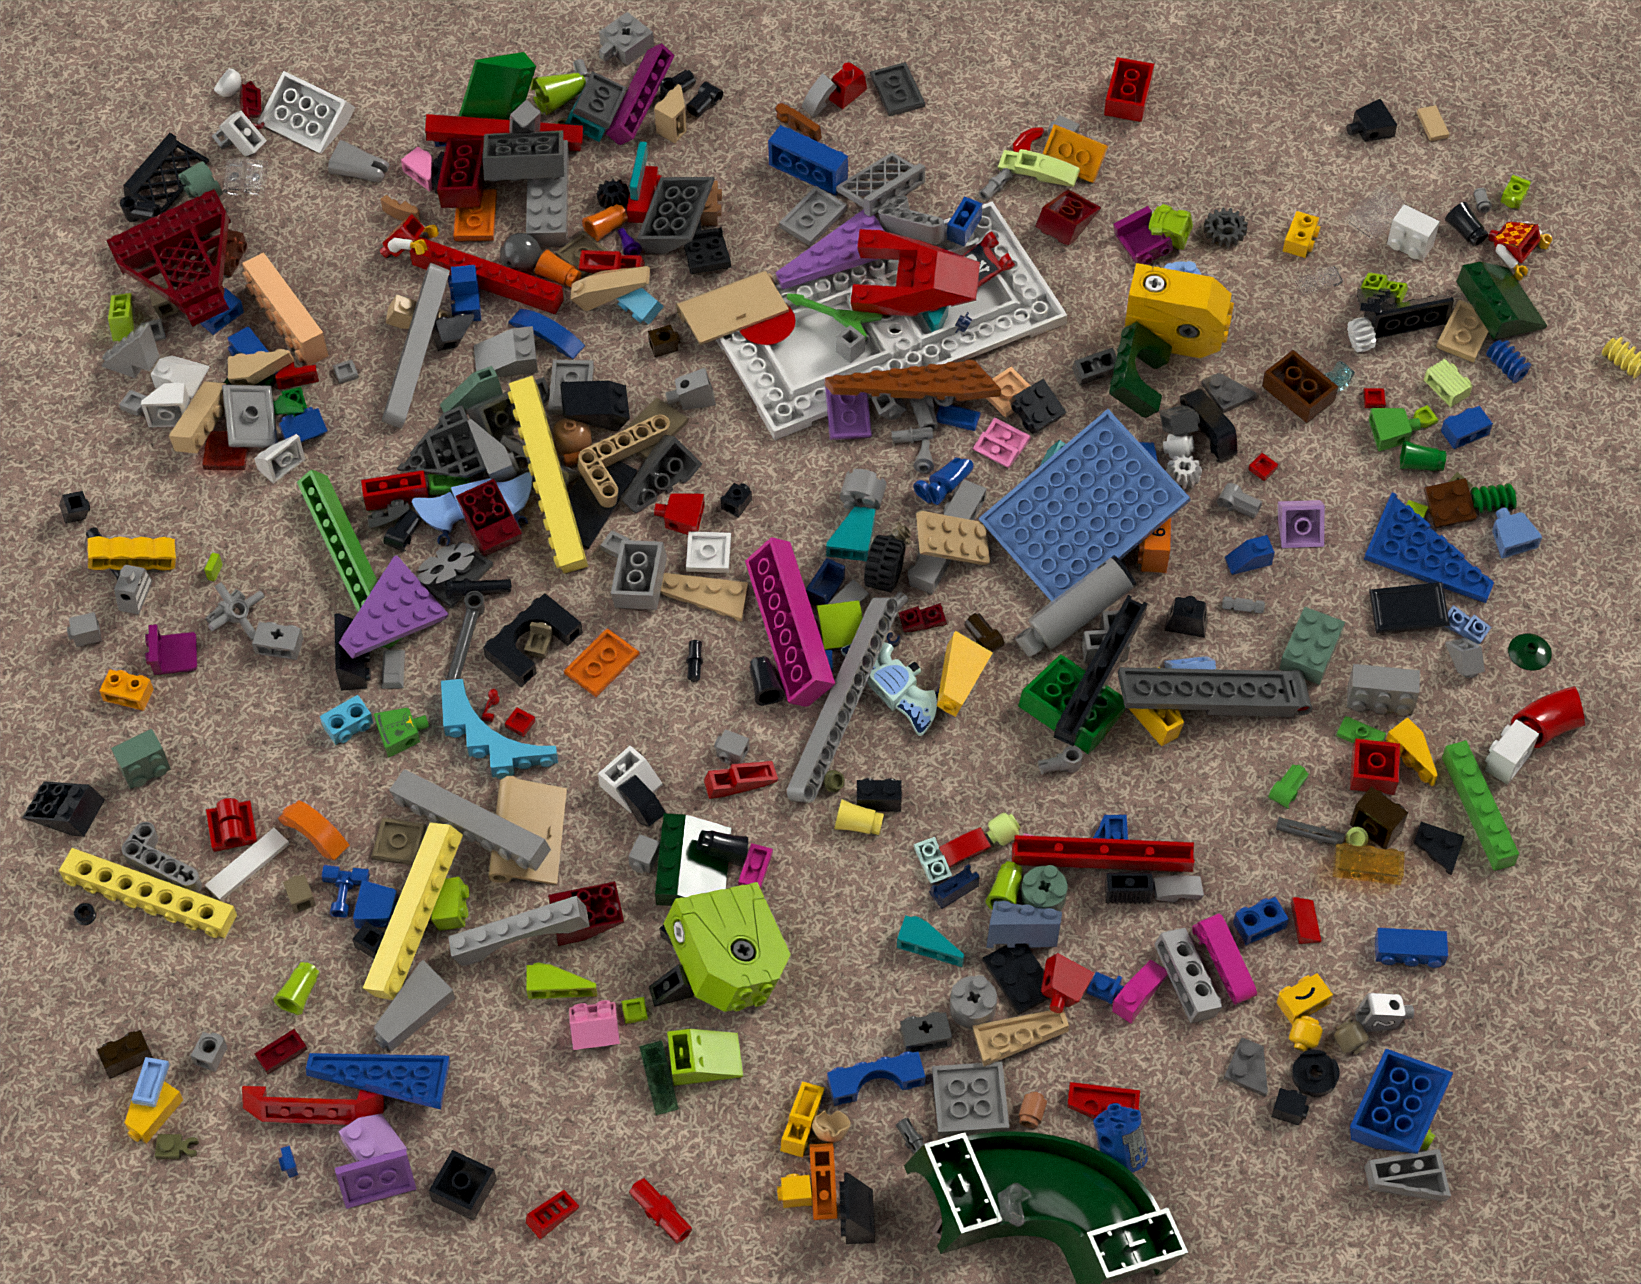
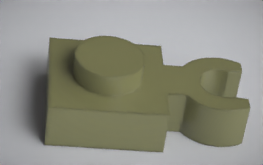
(171, 1146)

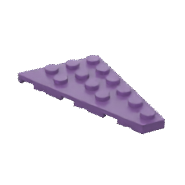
(829, 255)
(392, 611)

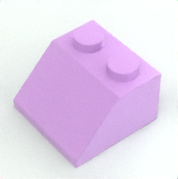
(1301, 523)
(370, 1137)

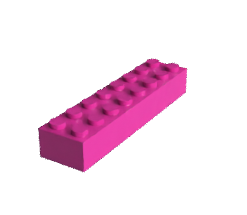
(789, 622)

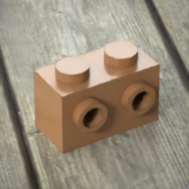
(712, 208)

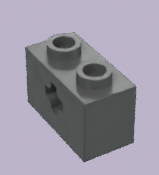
(1094, 366)
(937, 1034)

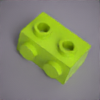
(451, 905)

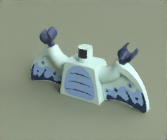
(898, 687)

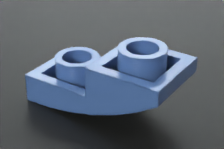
(1471, 628)

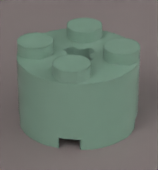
(199, 180)
(1044, 888)

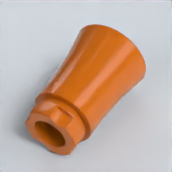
(604, 222)
(556, 269)

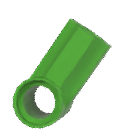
(1287, 789)

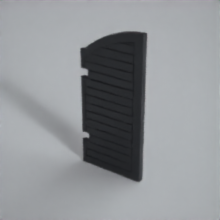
(587, 511)

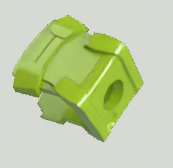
(1172, 223)

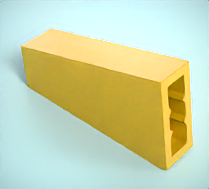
(961, 669)

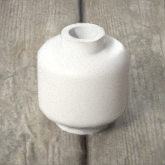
(1178, 445)

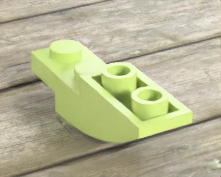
(1040, 166)

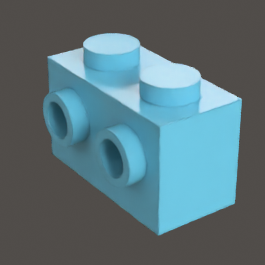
(642, 304)

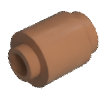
(1032, 1110)

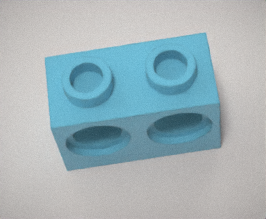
(343, 716)

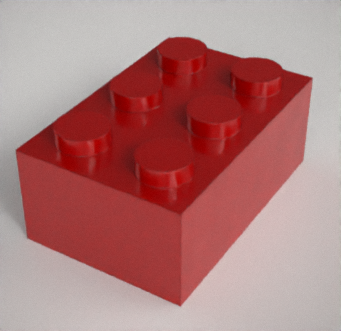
(1129, 89)

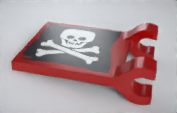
(988, 262)

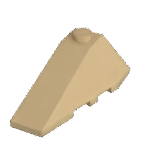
(607, 286)

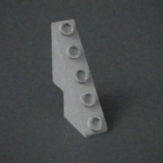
(133, 353)

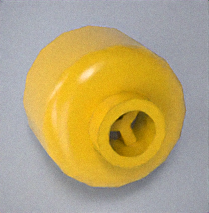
(1305, 1033)

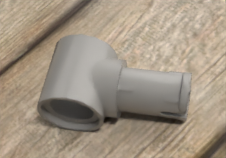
(1061, 761)

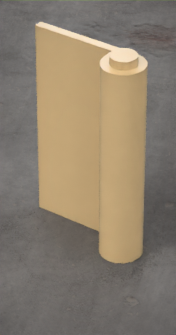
(732, 307)
(538, 810)

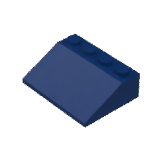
(1399, 1103)

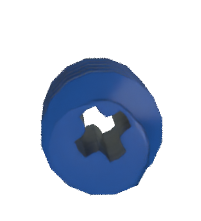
(1508, 361)

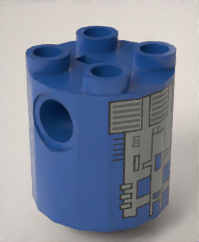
(1122, 1136)

